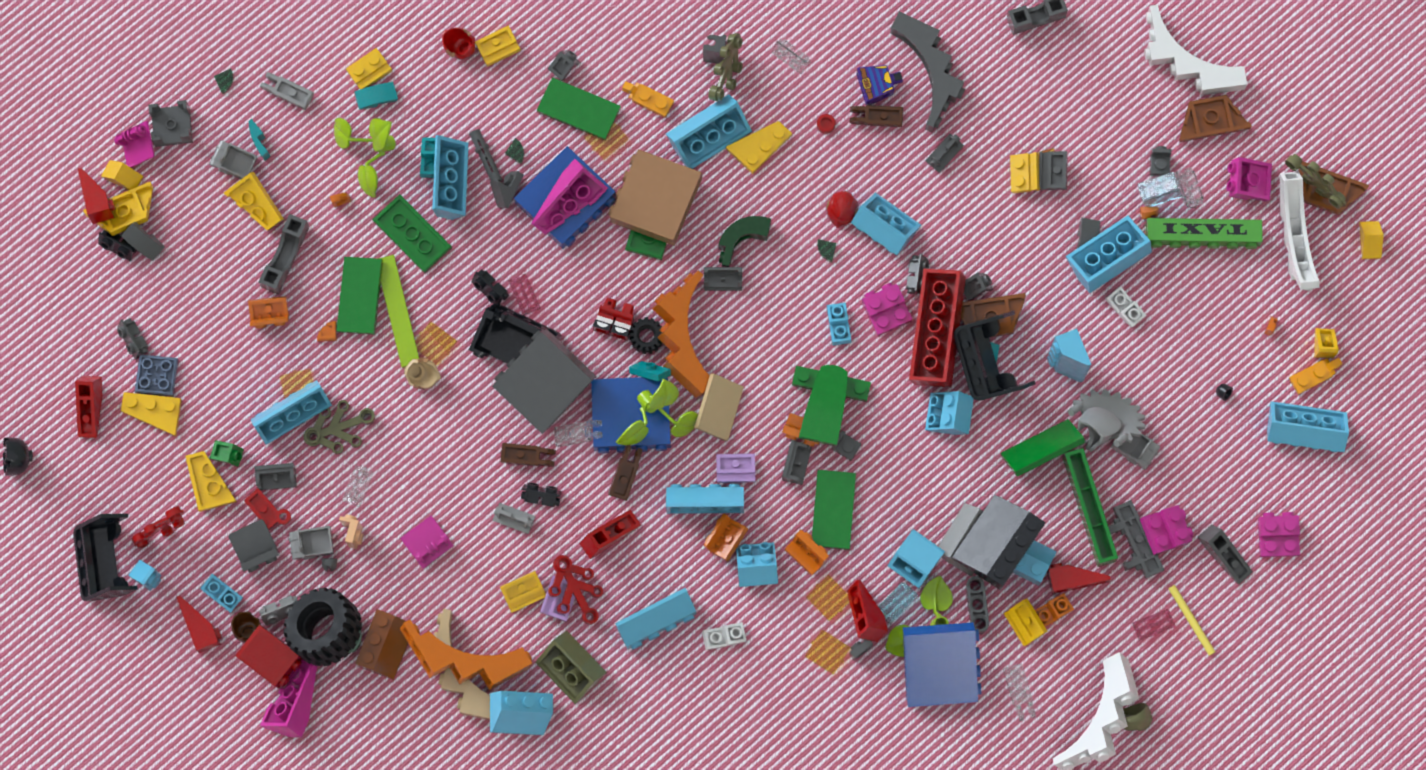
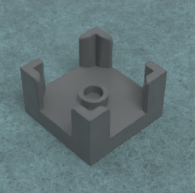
(171, 124)

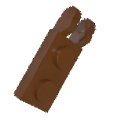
(878, 115)
(525, 455)
(625, 474)

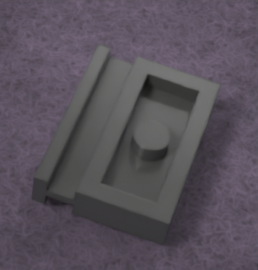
(1053, 170)

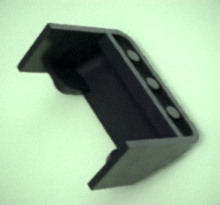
(979, 360)
(97, 558)

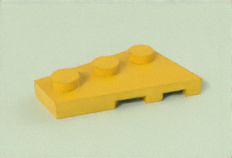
(759, 146)
(252, 196)
(155, 410)
(207, 484)

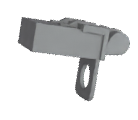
(233, 160)
(1139, 451)
(311, 543)

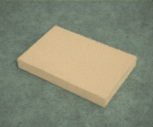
(719, 407)

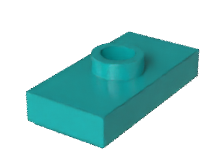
(650, 371)

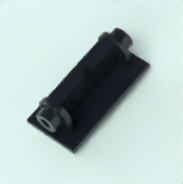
(122, 249)
(483, 282)
(548, 494)

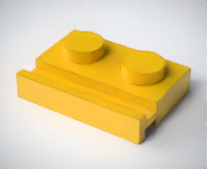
(497, 46)
(369, 69)
(1024, 172)
(523, 591)
(1025, 622)

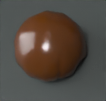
(244, 625)

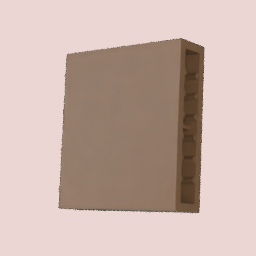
(655, 197)

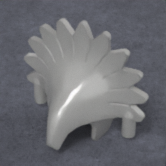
(1107, 418)

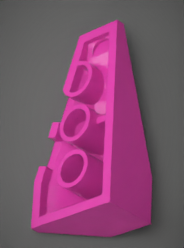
(569, 195)
(292, 708)

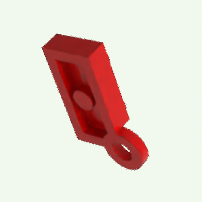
(265, 509)

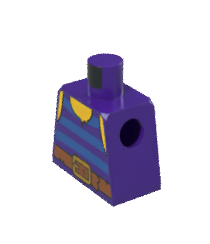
(877, 83)

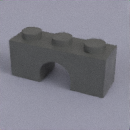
(1026, 18)

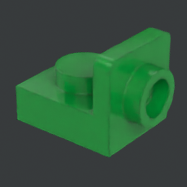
(227, 453)

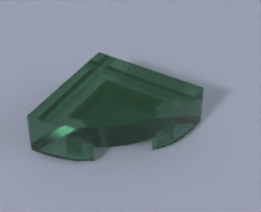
(224, 80)
(515, 151)
(826, 249)

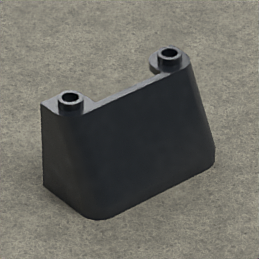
(504, 333)

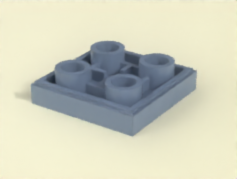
(156, 375)

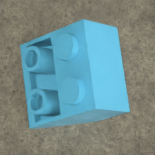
(949, 413)
(916, 558)
(756, 564)

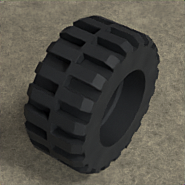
(308, 613)

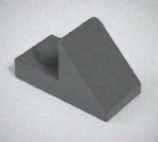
(505, 192)

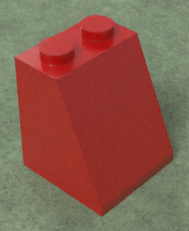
(269, 657)

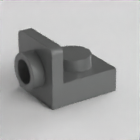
(563, 64)
(1160, 161)
(977, 285)
(846, 446)
(859, 648)

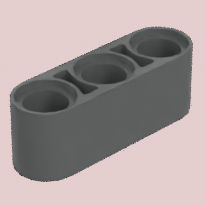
(980, 596)

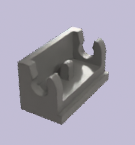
(712, 53)
(722, 278)
(796, 462)
(275, 476)

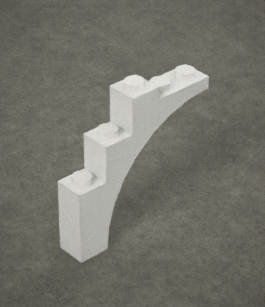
(1210, 77)
(1295, 232)
(1109, 719)

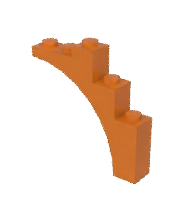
(682, 360)

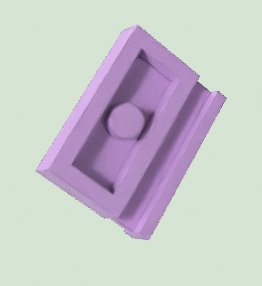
(735, 468)
(550, 603)

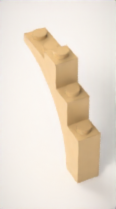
(474, 700)

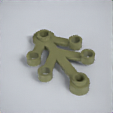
(725, 67)
(1323, 185)
(336, 427)

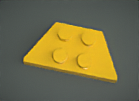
(130, 208)

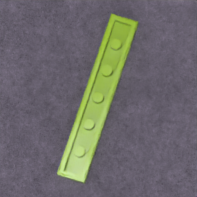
(398, 311)

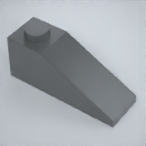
(1225, 553)

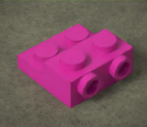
(1249, 179)
(886, 309)
(1166, 529)
(1279, 535)

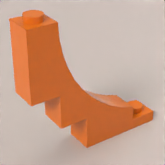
(437, 657)

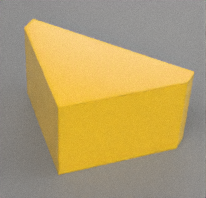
(122, 175)
(1371, 239)
(1325, 343)

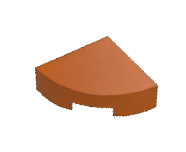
(340, 199)
(1146, 212)
(1271, 326)
(328, 332)

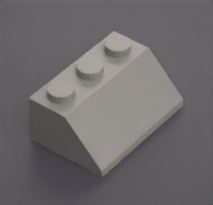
(957, 532)

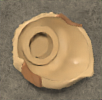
(422, 373)

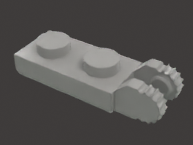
(288, 91)

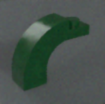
(742, 229)

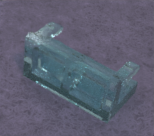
(1159, 189)
(897, 602)

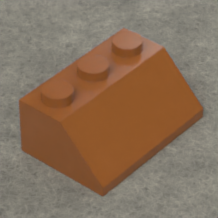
(383, 645)

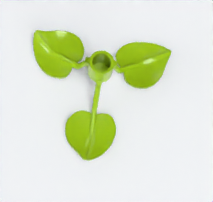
(382, 142)
(664, 396)
(934, 596)

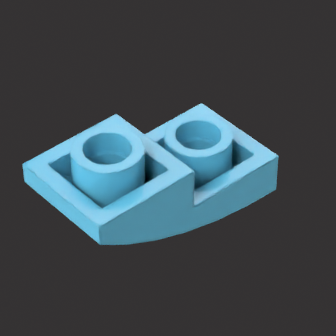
(838, 324)
(221, 593)

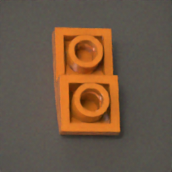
(1054, 610)

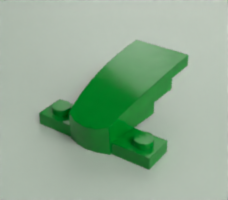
(827, 400)

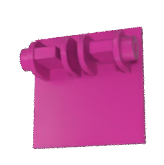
(136, 144)
(427, 542)

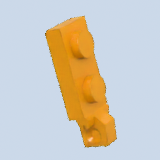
(648, 98)
(1314, 375)

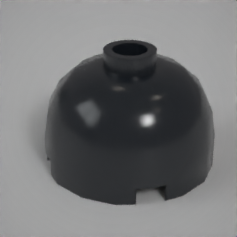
(15, 456)

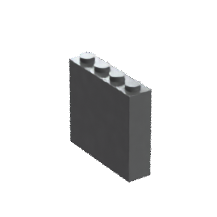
(543, 380)

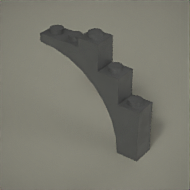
(922, 40)

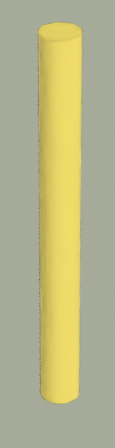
(1191, 619)

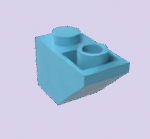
(145, 575)

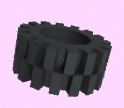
(636, 330)

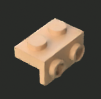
(354, 535)

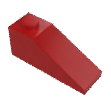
(97, 203)
(88, 405)
(609, 534)
(1071, 578)
(867, 615)
(201, 630)

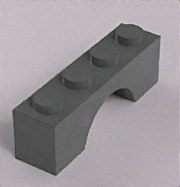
(290, 243)

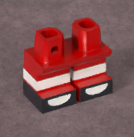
(607, 316)

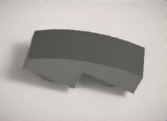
(1087, 230)
(142, 241)

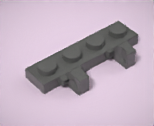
(1129, 524)

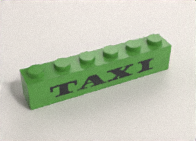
(1204, 232)

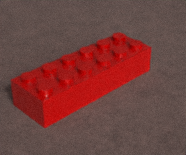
(935, 326)

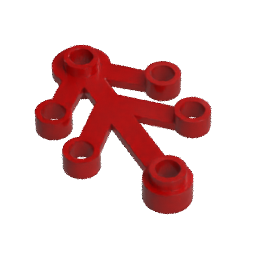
(173, 515)
(574, 587)

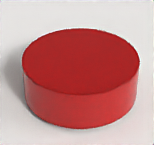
(826, 123)

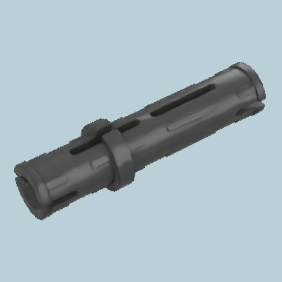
(477, 137)

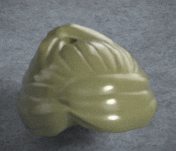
(1138, 717)

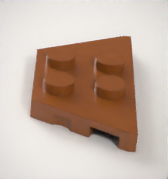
(1212, 118)
(1348, 187)
(989, 307)

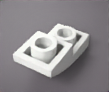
(1125, 307)
(724, 636)

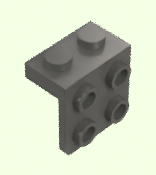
(254, 545)

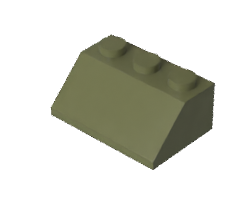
(570, 667)

